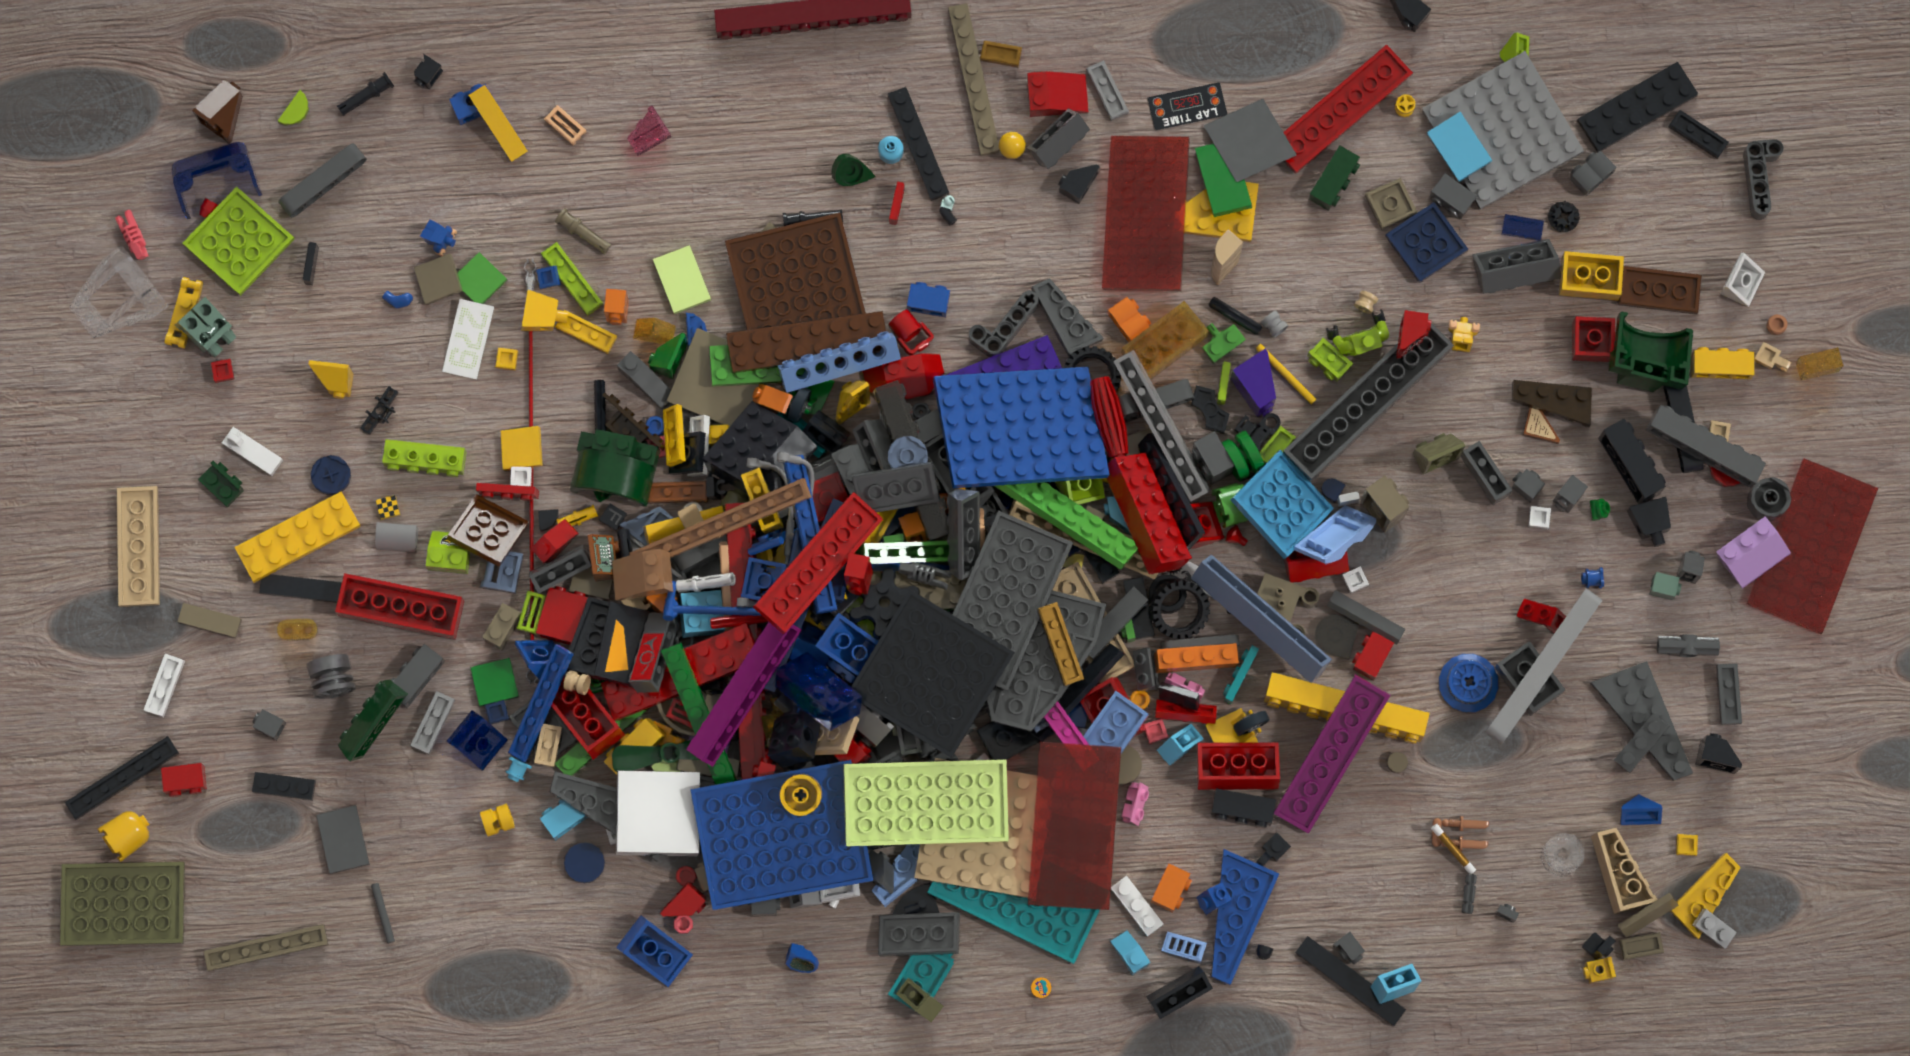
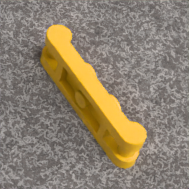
(184, 304)

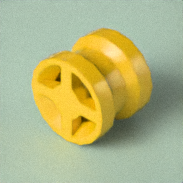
(1407, 103)

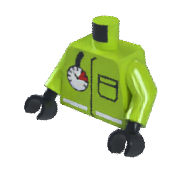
(1363, 340)

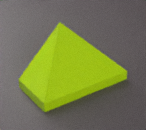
(1516, 45)

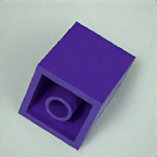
(1256, 383)

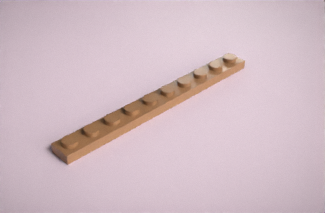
(732, 519)

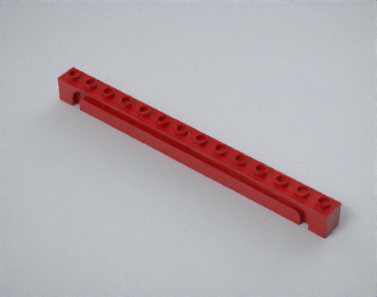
(751, 729)

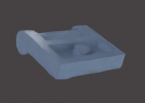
(507, 575)

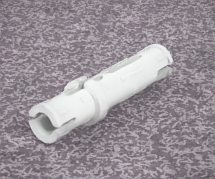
(698, 583)

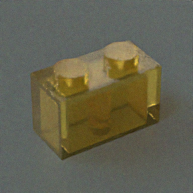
(1819, 363)

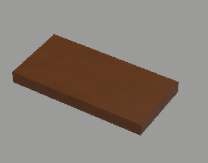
(1660, 290)

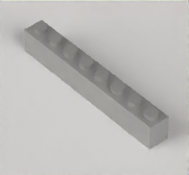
(1162, 425)

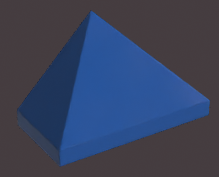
(1641, 812)

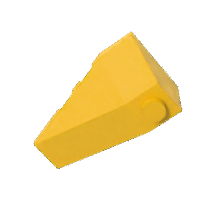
(852, 399)

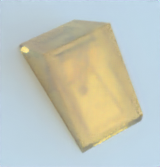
(654, 330)

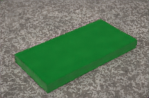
(1222, 189)

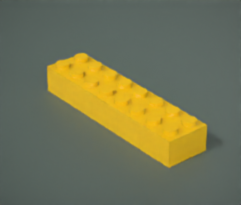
(1321, 701)

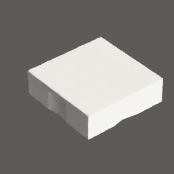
(656, 813)

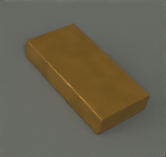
(1001, 53)

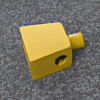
(541, 313)

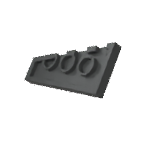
(1065, 319)

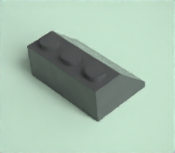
(849, 462)

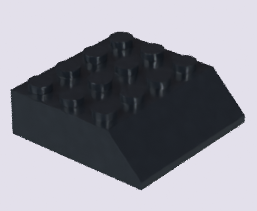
(760, 436)

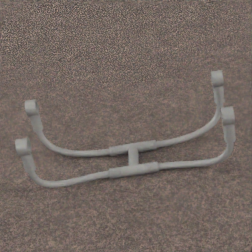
(781, 457)

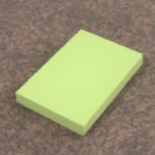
(682, 279)

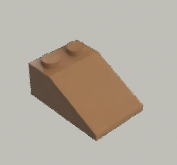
(642, 574)

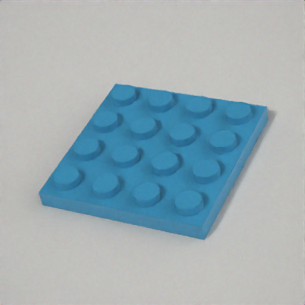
(1282, 504)

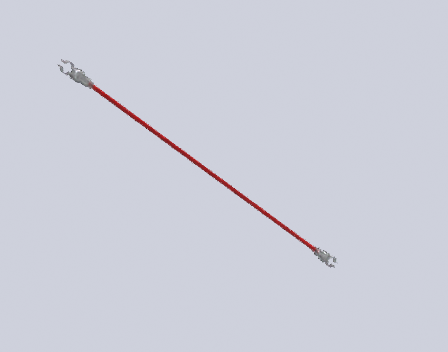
(530, 281)

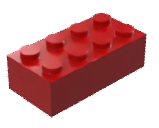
(587, 720)

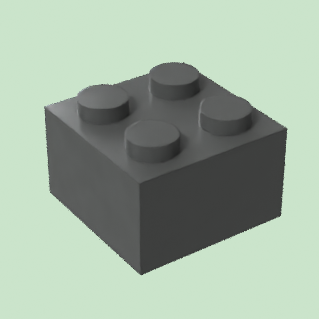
(1212, 458)

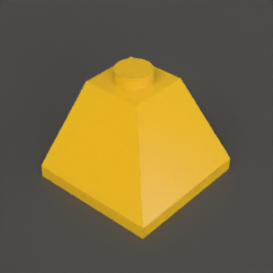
(334, 377)

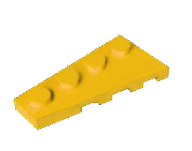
(1706, 892)

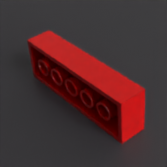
(1147, 513)
(399, 606)

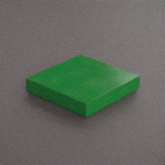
(494, 682)

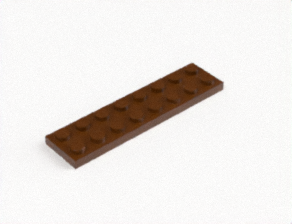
(773, 345)

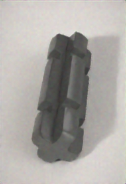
(1469, 893)

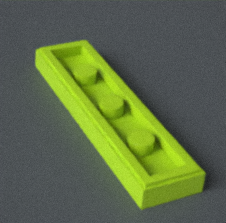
(572, 279)

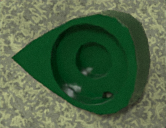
(850, 171)

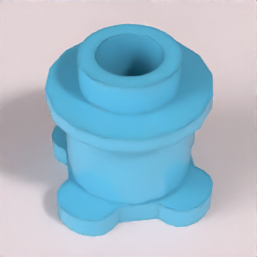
(517, 769)

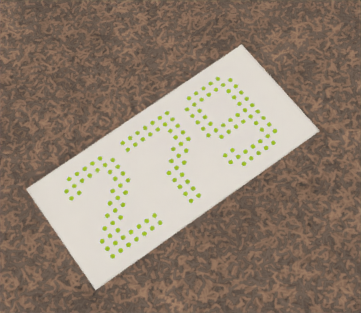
(468, 339)

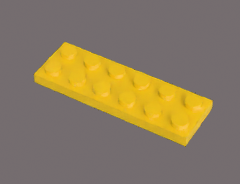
(297, 537)

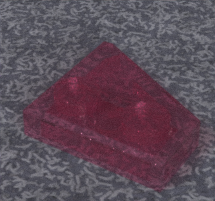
(648, 132)

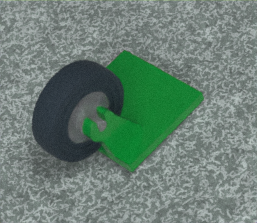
(809, 399)

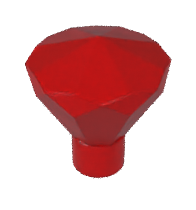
(1235, 536)

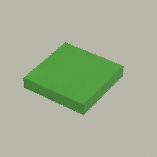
(480, 279)

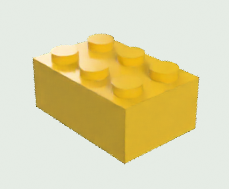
(1591, 275)

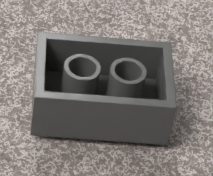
(1514, 668)

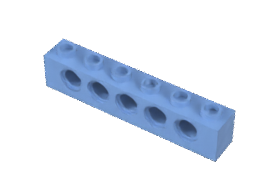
(888, 353)

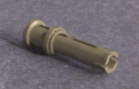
(575, 226)

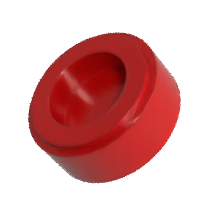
(685, 874)

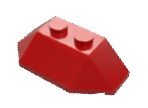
(913, 371)

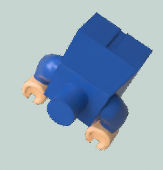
(438, 236)

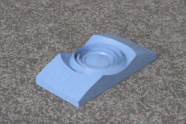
(1336, 535)

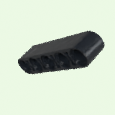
(1681, 404)

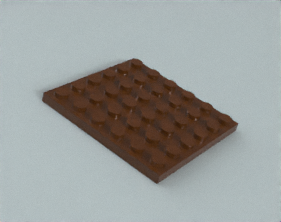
(795, 273)

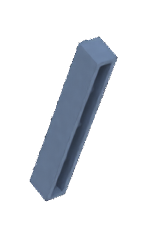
(1261, 618)

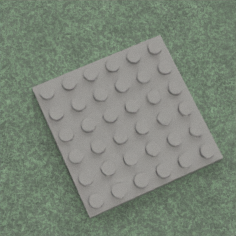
(1515, 125)

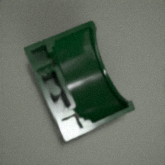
(1650, 358)
(615, 466)

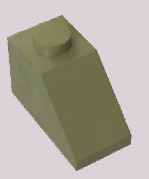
(919, 1000)

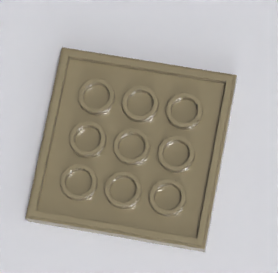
(694, 384)

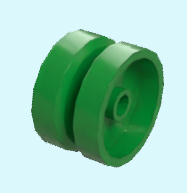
(1243, 455)

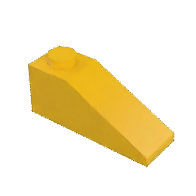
(756, 487)

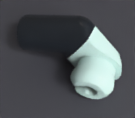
(946, 209)

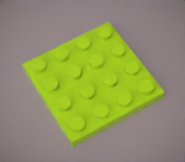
(238, 241)

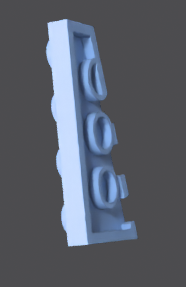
(904, 874)

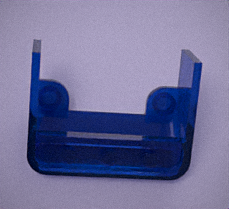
(231, 155)

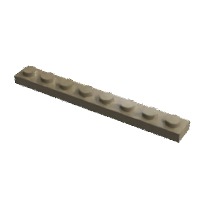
(974, 79)

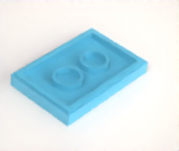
(1459, 146)

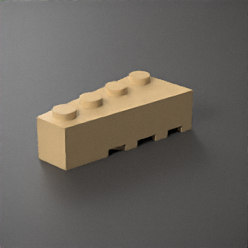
(1620, 873)

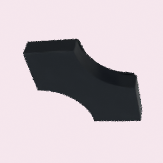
(1215, 417)

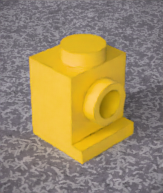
(1590, 970)

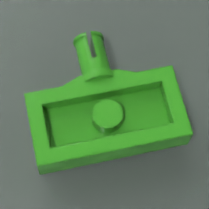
(1222, 342)

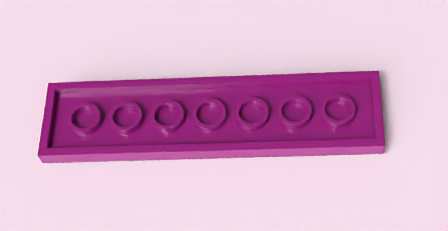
(1331, 753)

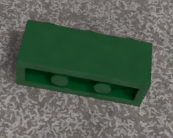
(1335, 178)

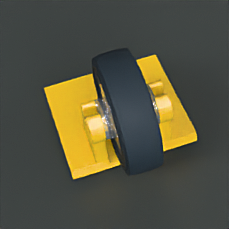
(1237, 727)

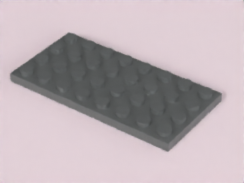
(1010, 584)

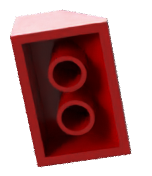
(1302, 567)
(1100, 695)

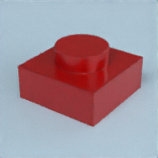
(222, 370)

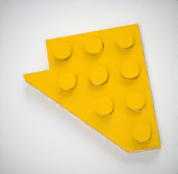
(1201, 222)

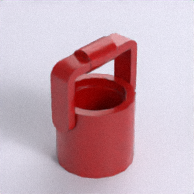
(906, 328)

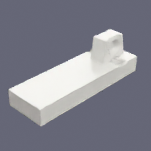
(252, 451)

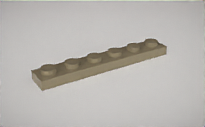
(266, 947)

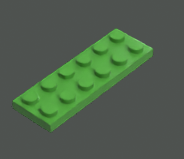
(722, 373)

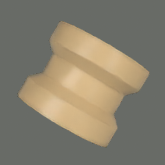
(1366, 302)

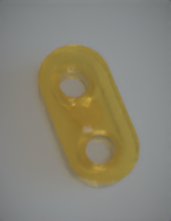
(298, 629)

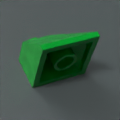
(668, 356)

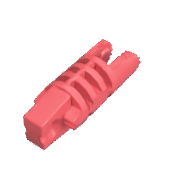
(132, 235)

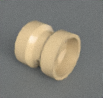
(577, 682)

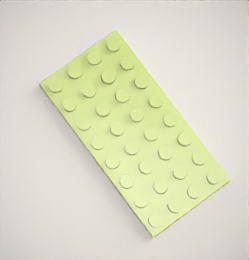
(925, 802)

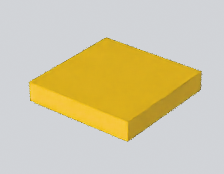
(521, 447)

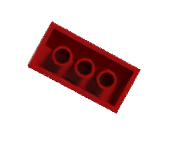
(1238, 766)

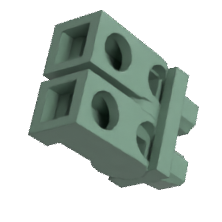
(205, 326)

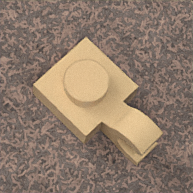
(1769, 356)

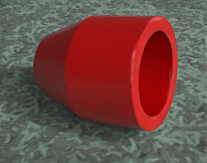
(207, 207)

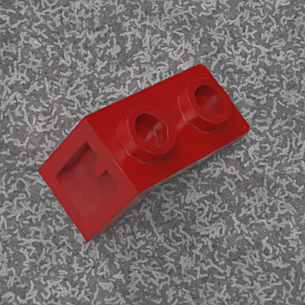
(1541, 614)

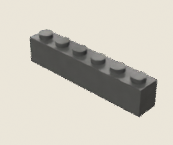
(1706, 446)

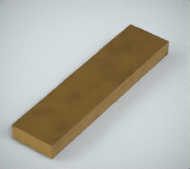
(1060, 643)

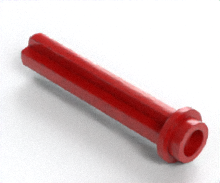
(735, 620)

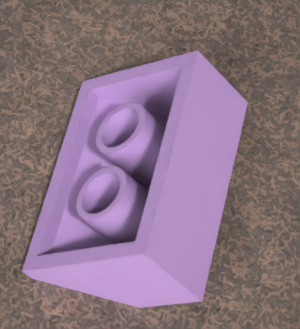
(1753, 552)

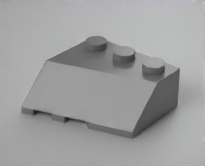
(871, 727)

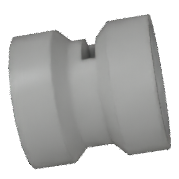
(1274, 324)

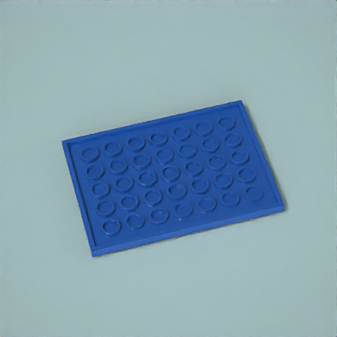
(1020, 427)
(763, 851)

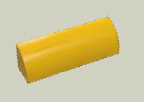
(665, 528)

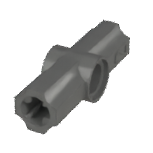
(1688, 645)

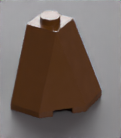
(220, 110)

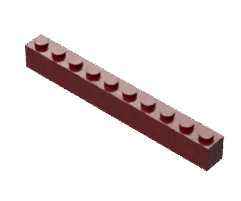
(806, 15)

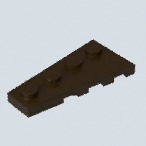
(1557, 399)

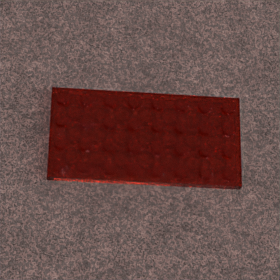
(1146, 213)
(1822, 536)
(1074, 825)

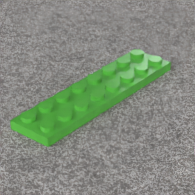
(1074, 521)

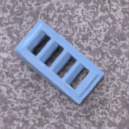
(1193, 942)

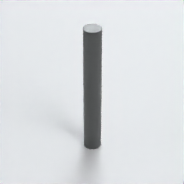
(382, 913)

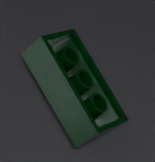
(371, 720)

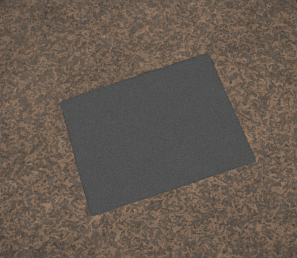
(1250, 140)

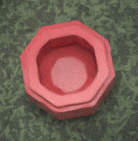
(683, 924)

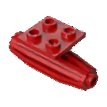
(1109, 417)

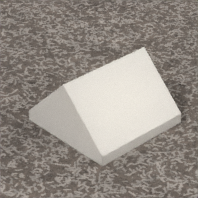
(1743, 280)

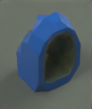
(801, 959)

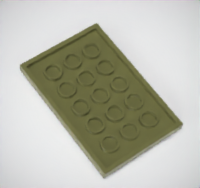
(122, 903)

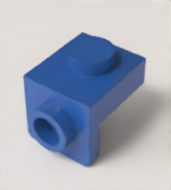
(1213, 898)

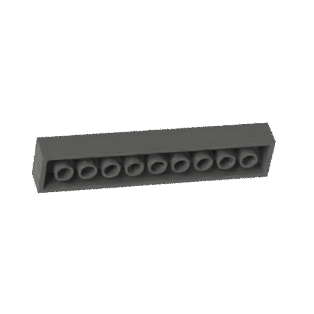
(1364, 404)

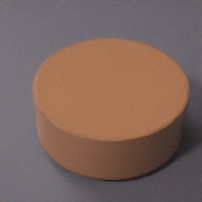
(1777, 324)

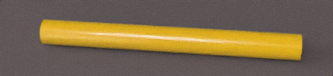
(1288, 376)

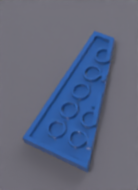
(1236, 920)

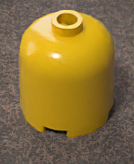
(125, 833)

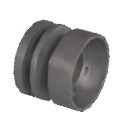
(331, 681)

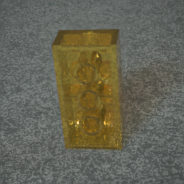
(1166, 329)

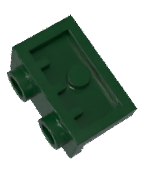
(221, 484)

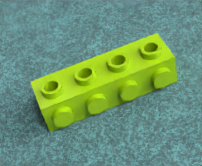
(424, 457)

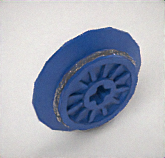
(1453, 684)

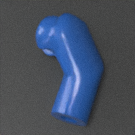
(398, 301)

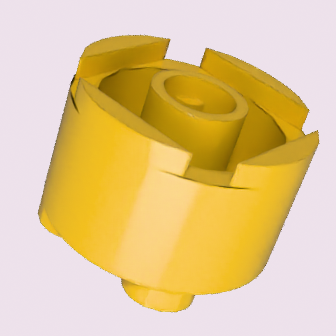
(809, 786)

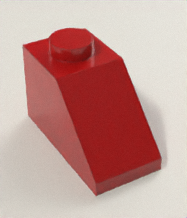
(554, 541)
(685, 902)

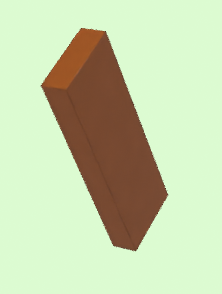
(678, 492)

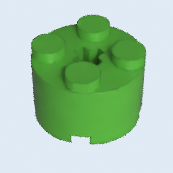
(1224, 508)

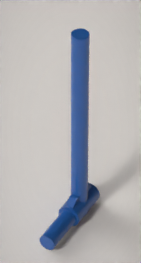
(672, 608)

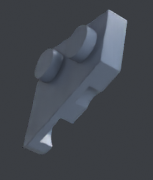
(635, 525)

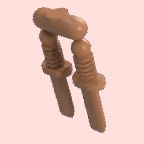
(1475, 824)

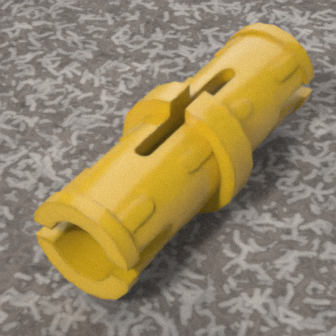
(578, 517)

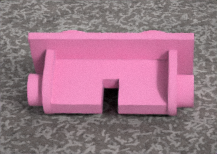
(1177, 680)
(1138, 795)

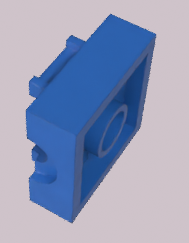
(757, 579)

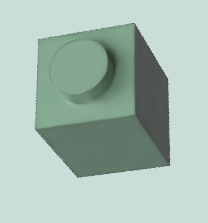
(1665, 586)

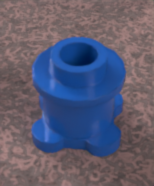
(1593, 578)

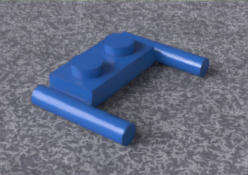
(767, 542)

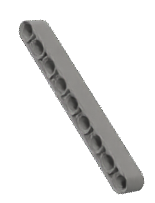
(1543, 666)

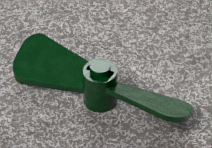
(636, 757)

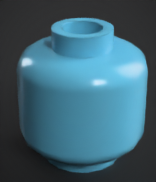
(886, 154)

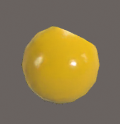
(1012, 145)

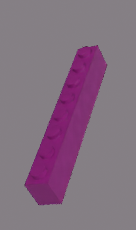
(741, 693)

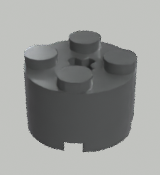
(1758, 503)

